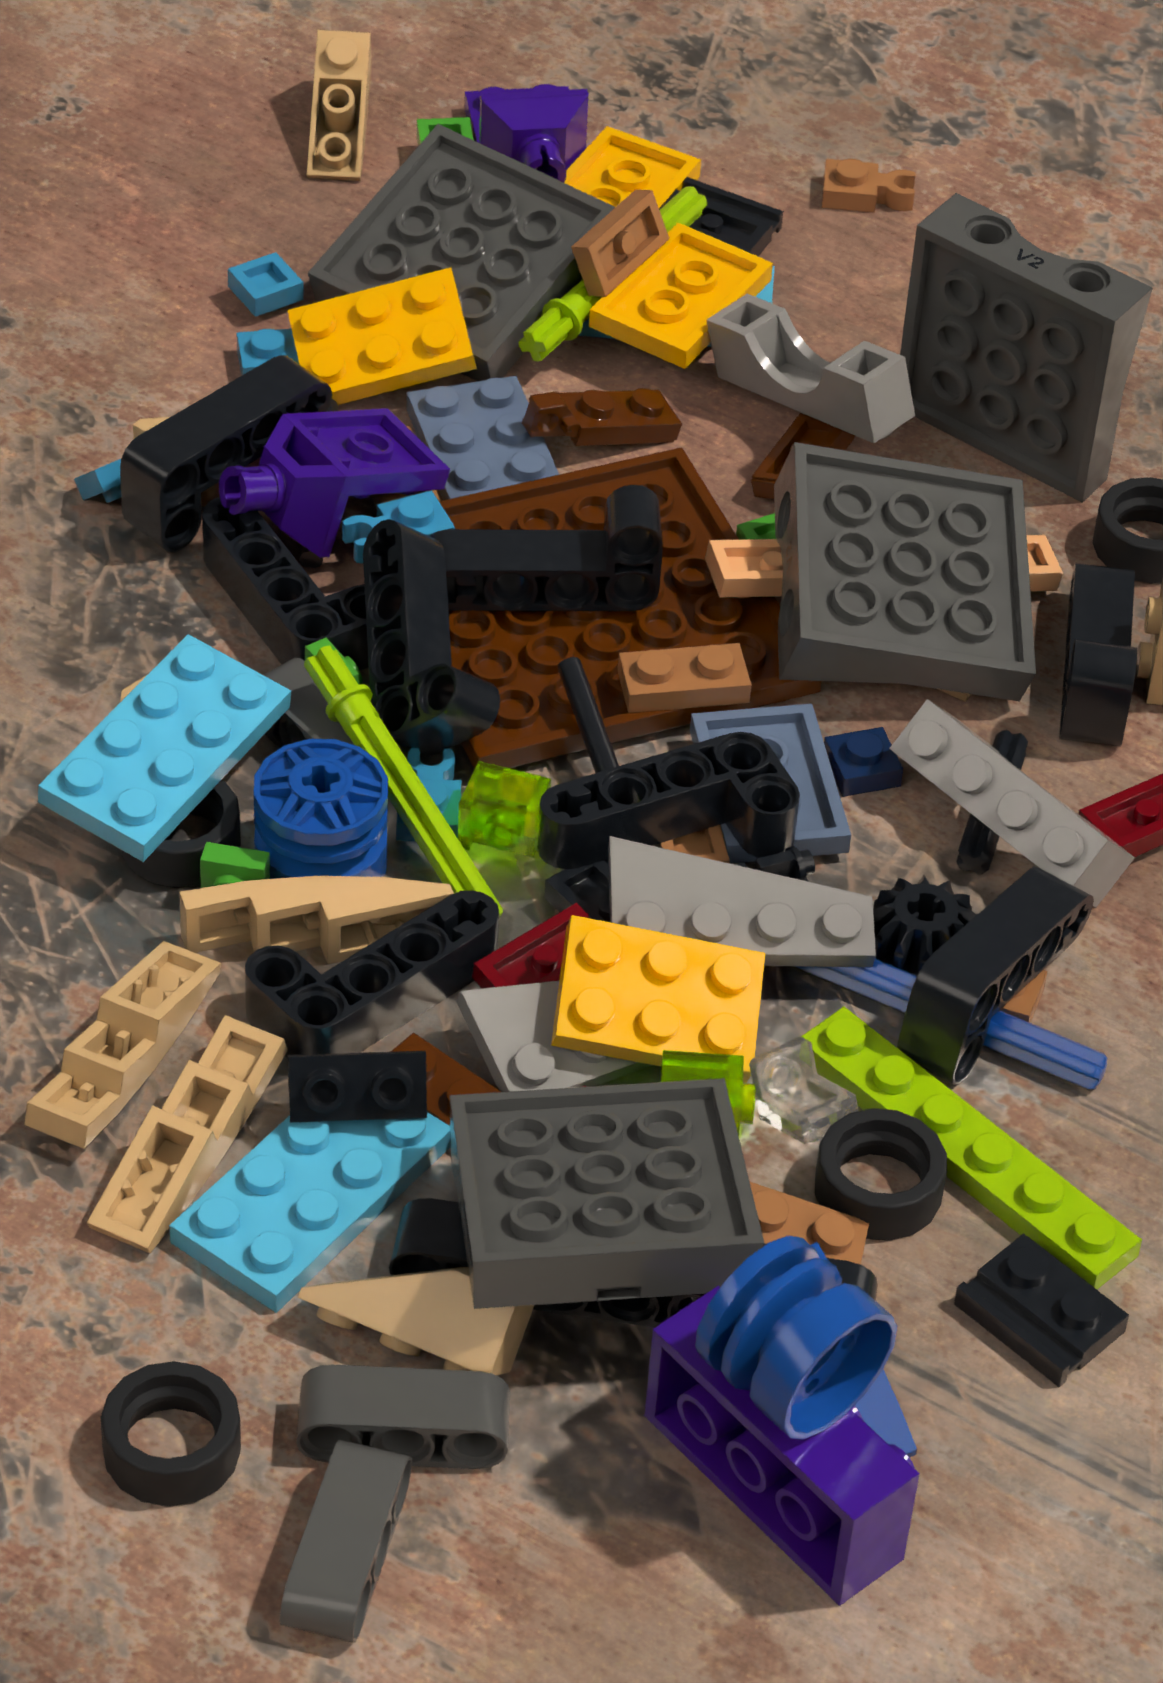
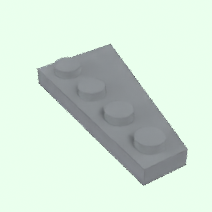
(739, 907)
(515, 1039)

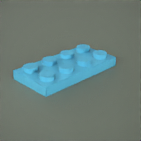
(164, 747)
(304, 1199)

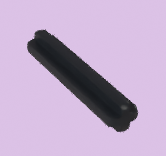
(978, 840)

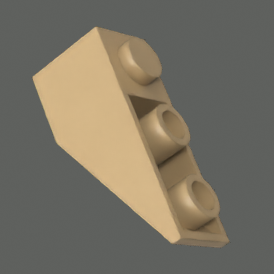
(339, 105)
(428, 1314)

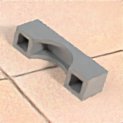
(762, 352)
(1010, 802)

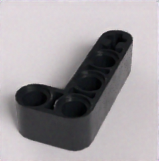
(190, 450)
(561, 567)
(277, 591)
(409, 645)
(1098, 655)
(670, 796)
(986, 968)
(376, 986)

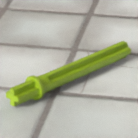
(564, 317)
(352, 708)

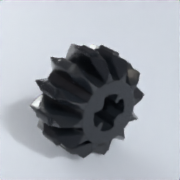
(917, 921)

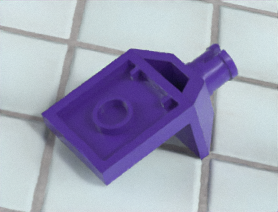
(531, 125)
(321, 461)

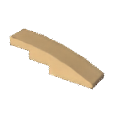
(304, 912)
(124, 1045)
(188, 1136)

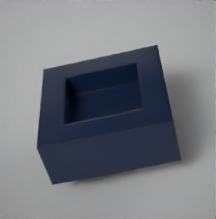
(863, 761)

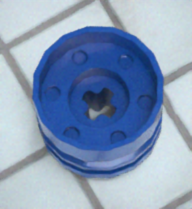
(322, 810)
(796, 1337)

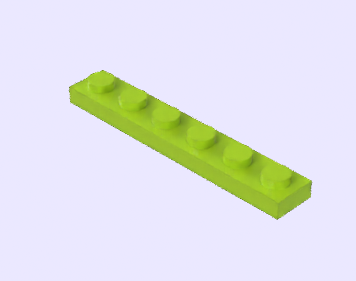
(979, 1153)

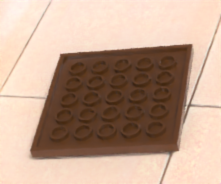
(524, 647)

